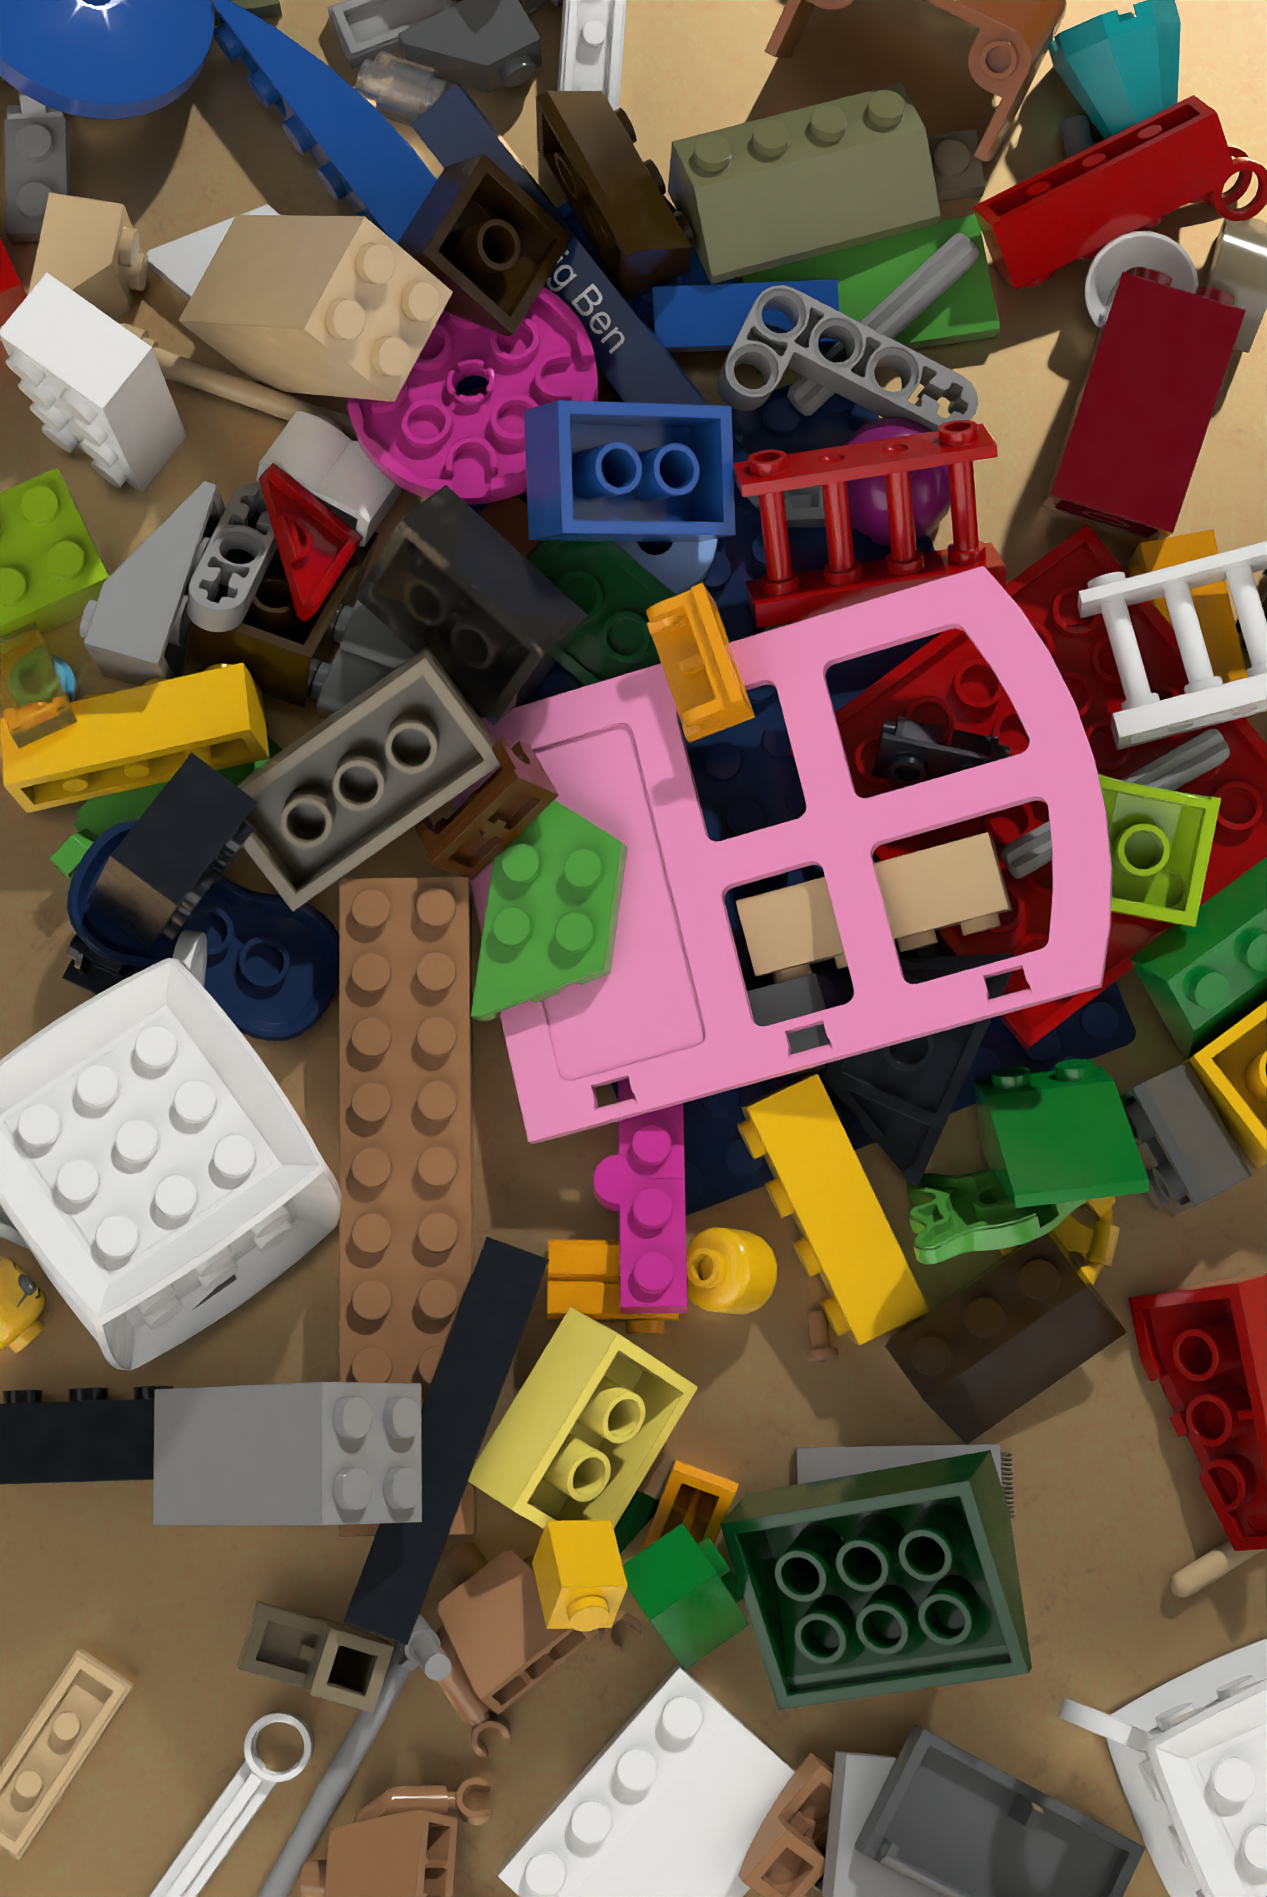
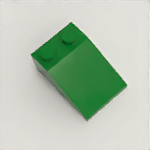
(1057, 1134)

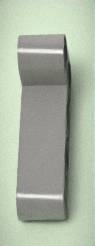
(853, 377)

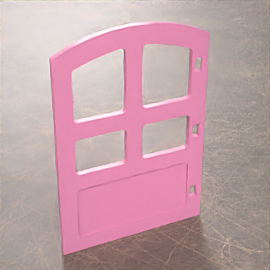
(676, 993)

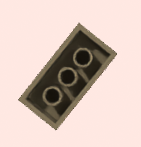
(364, 778)

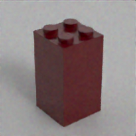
(1144, 404)

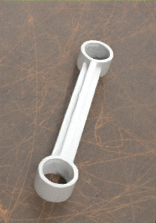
(231, 1812)

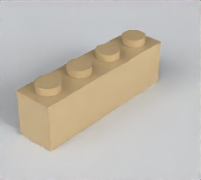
(921, 894)

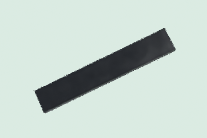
(451, 1436)

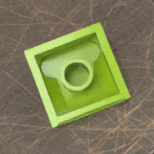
(1158, 849)

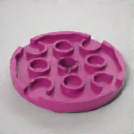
(476, 440)

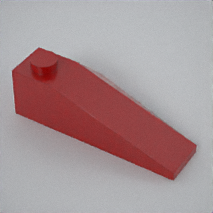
(1212, 1364)

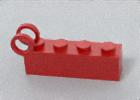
(1116, 190)

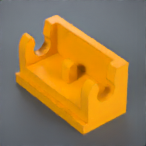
(698, 663)

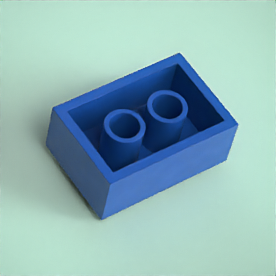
(629, 472)

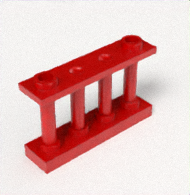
(791, 596)

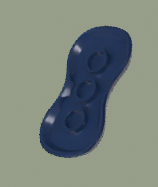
(264, 961)

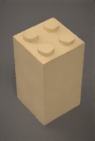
(316, 305)

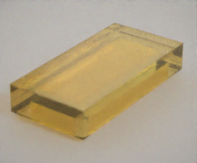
(31, 687)

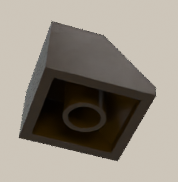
(485, 243)

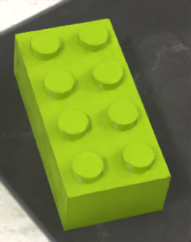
(45, 556)

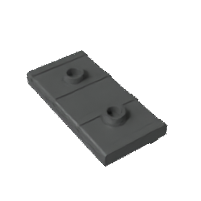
(986, 1833)

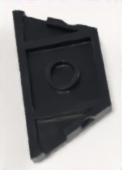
(910, 1087)

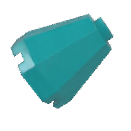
(1122, 64)

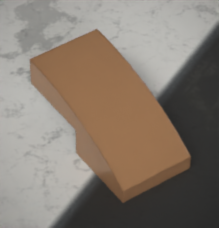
(789, 1844)

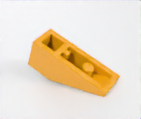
(1210, 601)

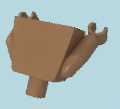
(500, 1637)
(396, 1845)

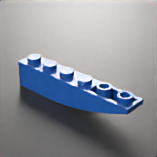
(325, 115)

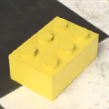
(582, 1427)

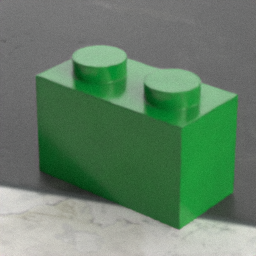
(686, 1594)

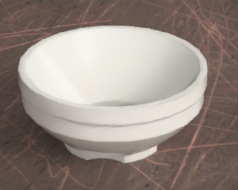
(1136, 250)

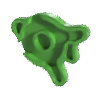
(974, 1215)

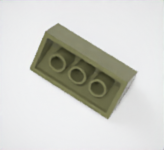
(805, 182)

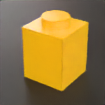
(579, 1574)

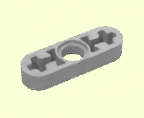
(240, 579)

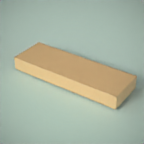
(56, 1747)

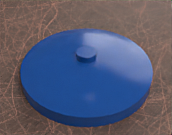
(104, 53)

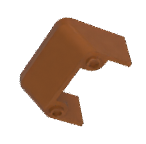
(1001, 59)

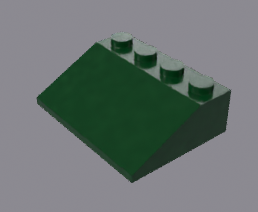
(881, 1581)

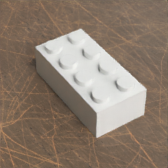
(92, 384)

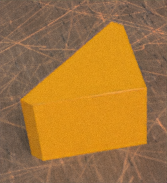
(694, 1499)

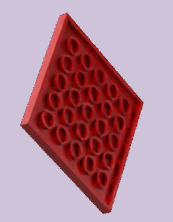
(957, 689)

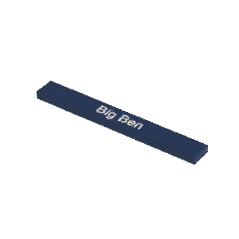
(620, 338)

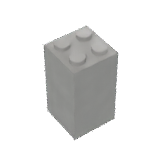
(288, 1454)

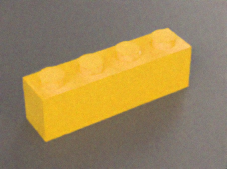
(140, 738)
(833, 1209)

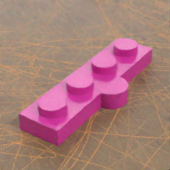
(649, 1193)

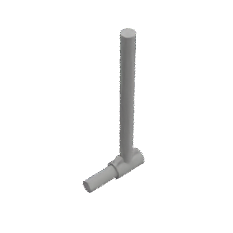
(421, 1651)

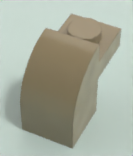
(1241, 271)
(317, 1655)

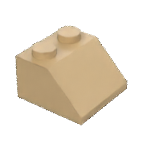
(91, 252)

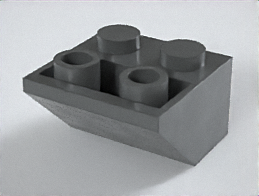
(1182, 1140)

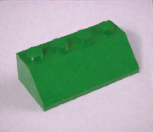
(1214, 971)

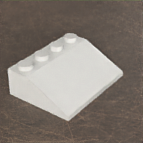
(657, 1807)

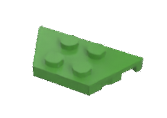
(549, 912)

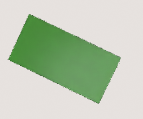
(877, 268)

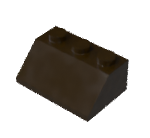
(612, 190)
(1005, 1336)

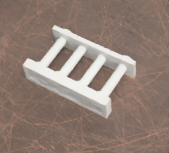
(1205, 697)

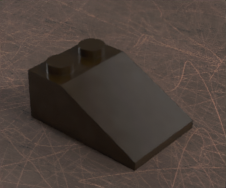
(272, 639)

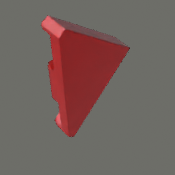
(309, 540)

